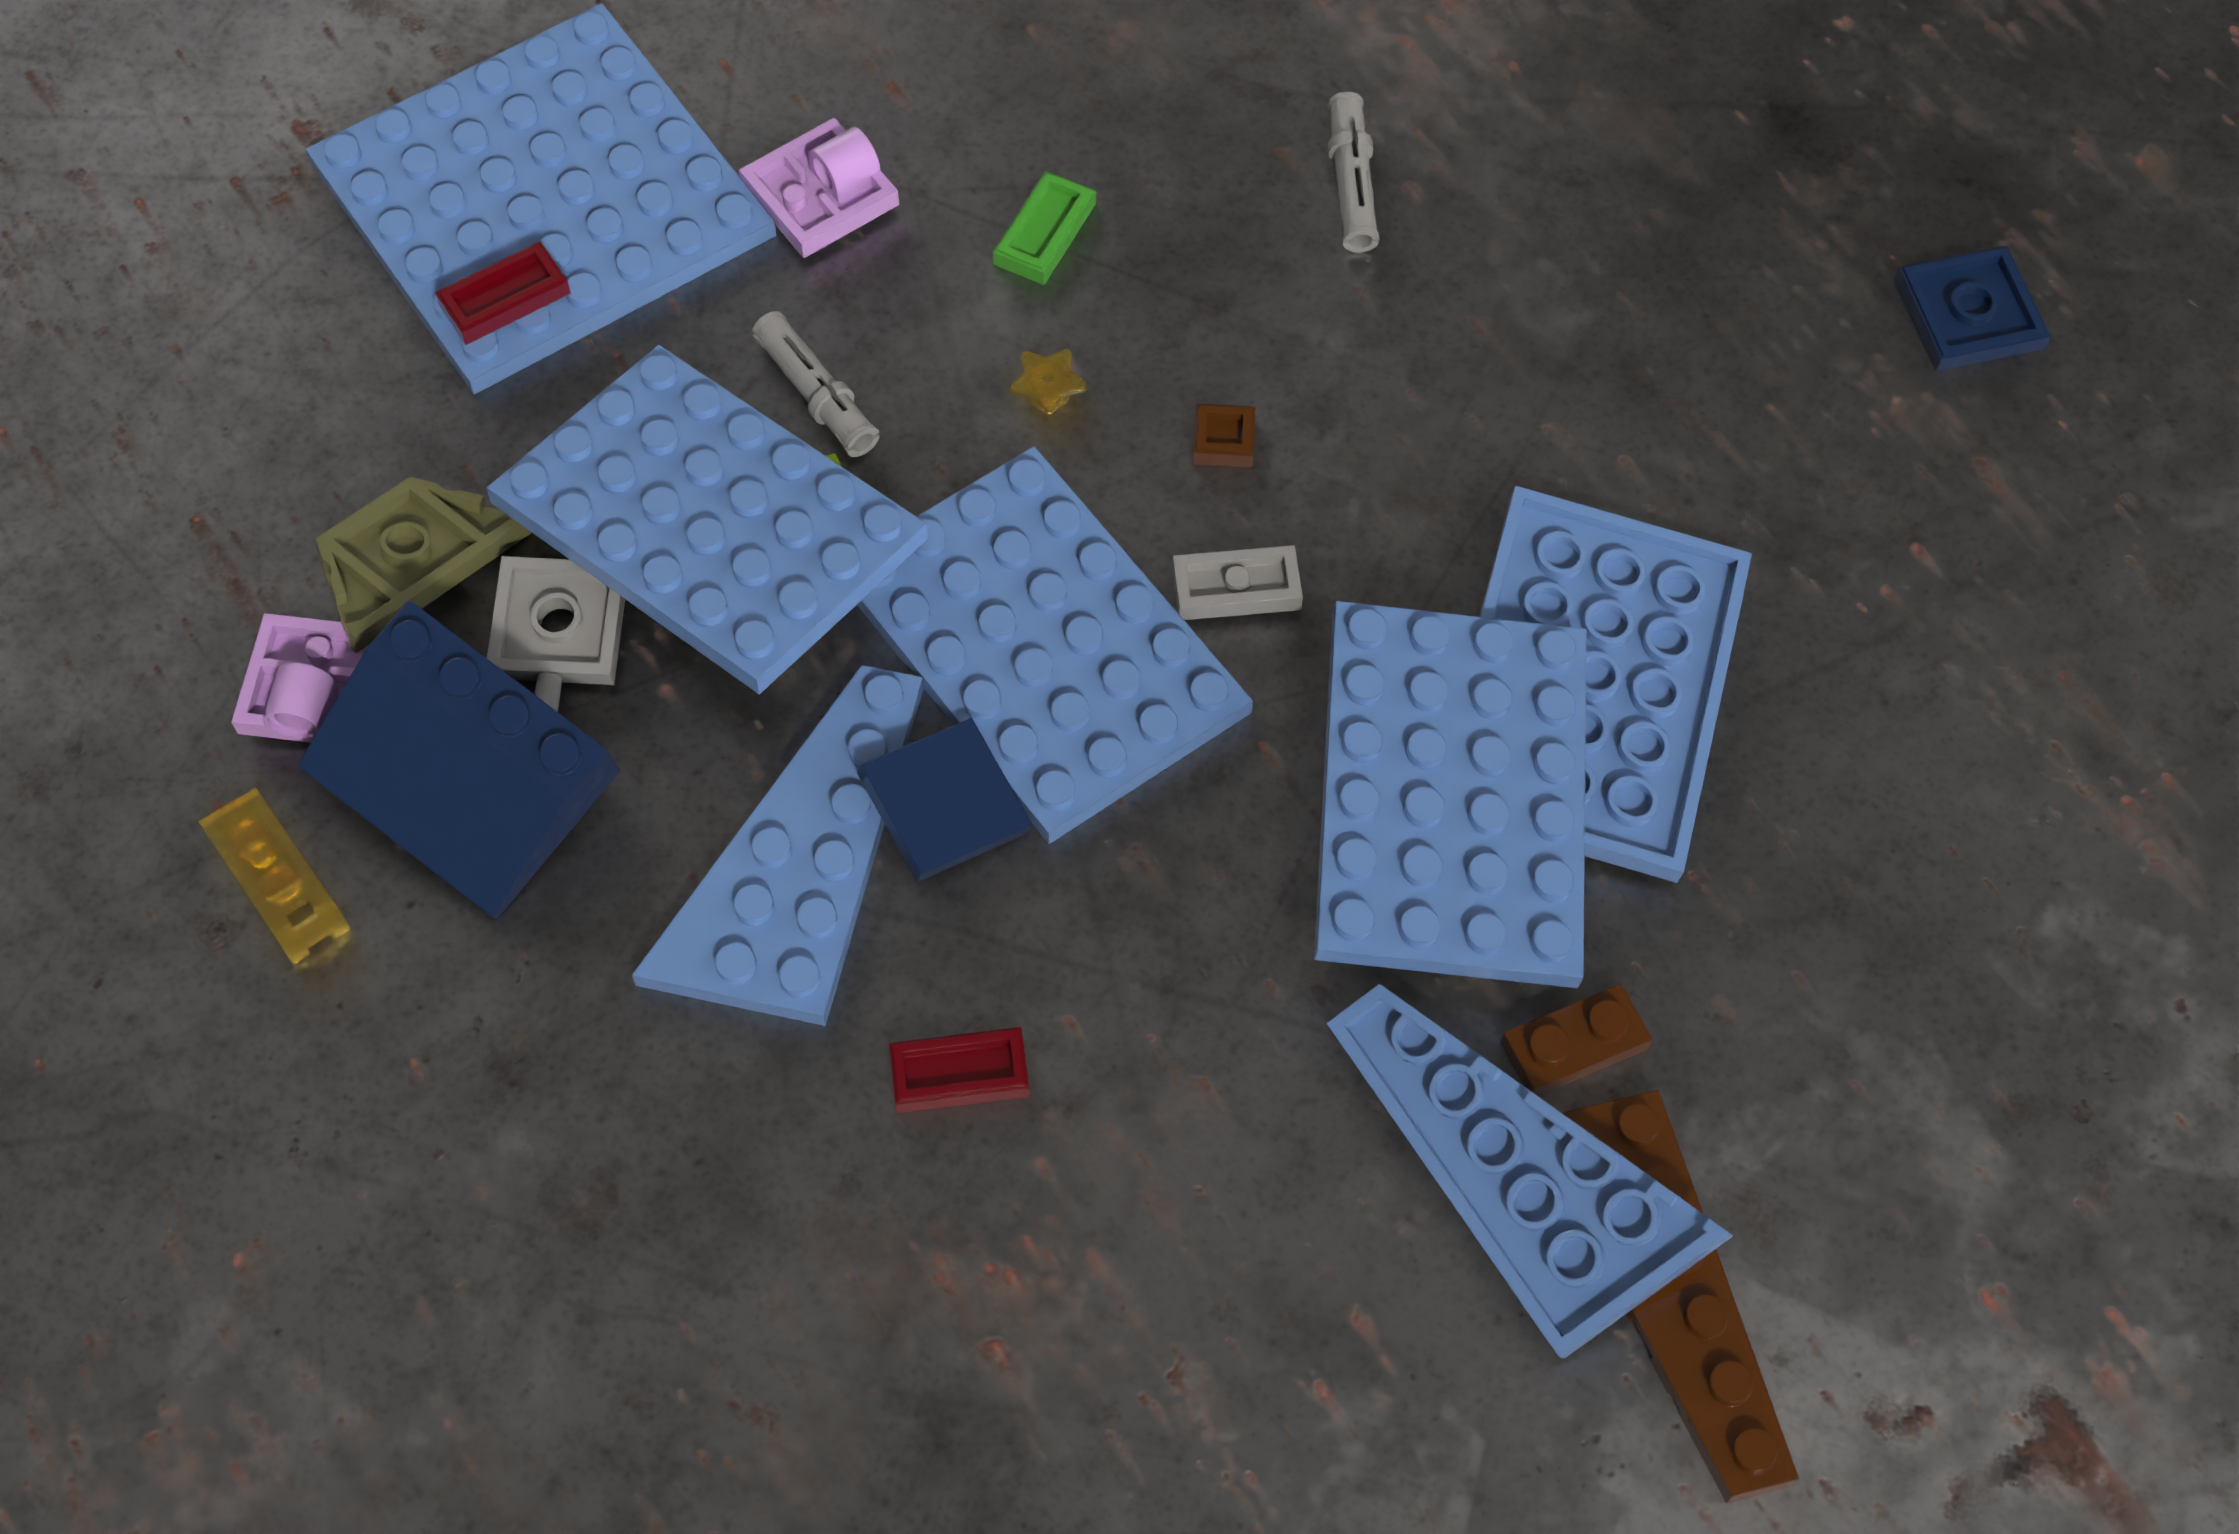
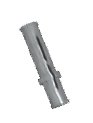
(1350, 152)
(829, 400)

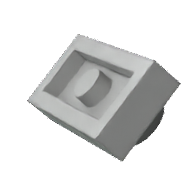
(1237, 582)

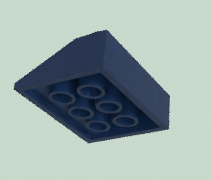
(456, 760)

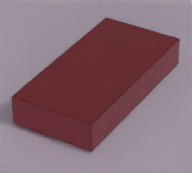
(502, 292)
(959, 1070)

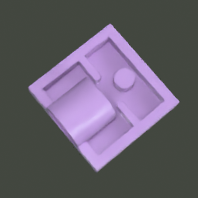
(821, 186)
(293, 677)

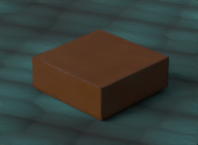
(1224, 435)

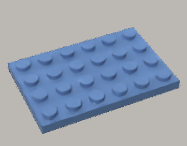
(708, 517)
(1051, 645)
(1656, 660)
(1454, 796)

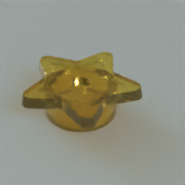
(1052, 394)

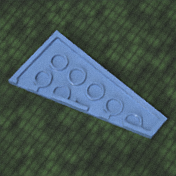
(788, 888)
(1547, 1200)

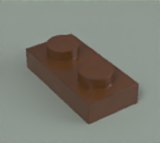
(1576, 1040)

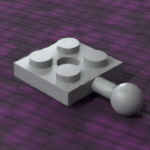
(527, 652)

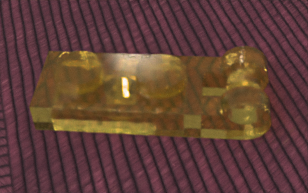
(273, 873)

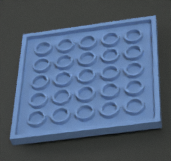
(550, 146)

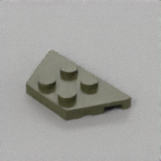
(408, 548)

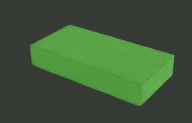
(1044, 228)

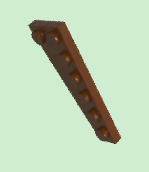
(1696, 1325)

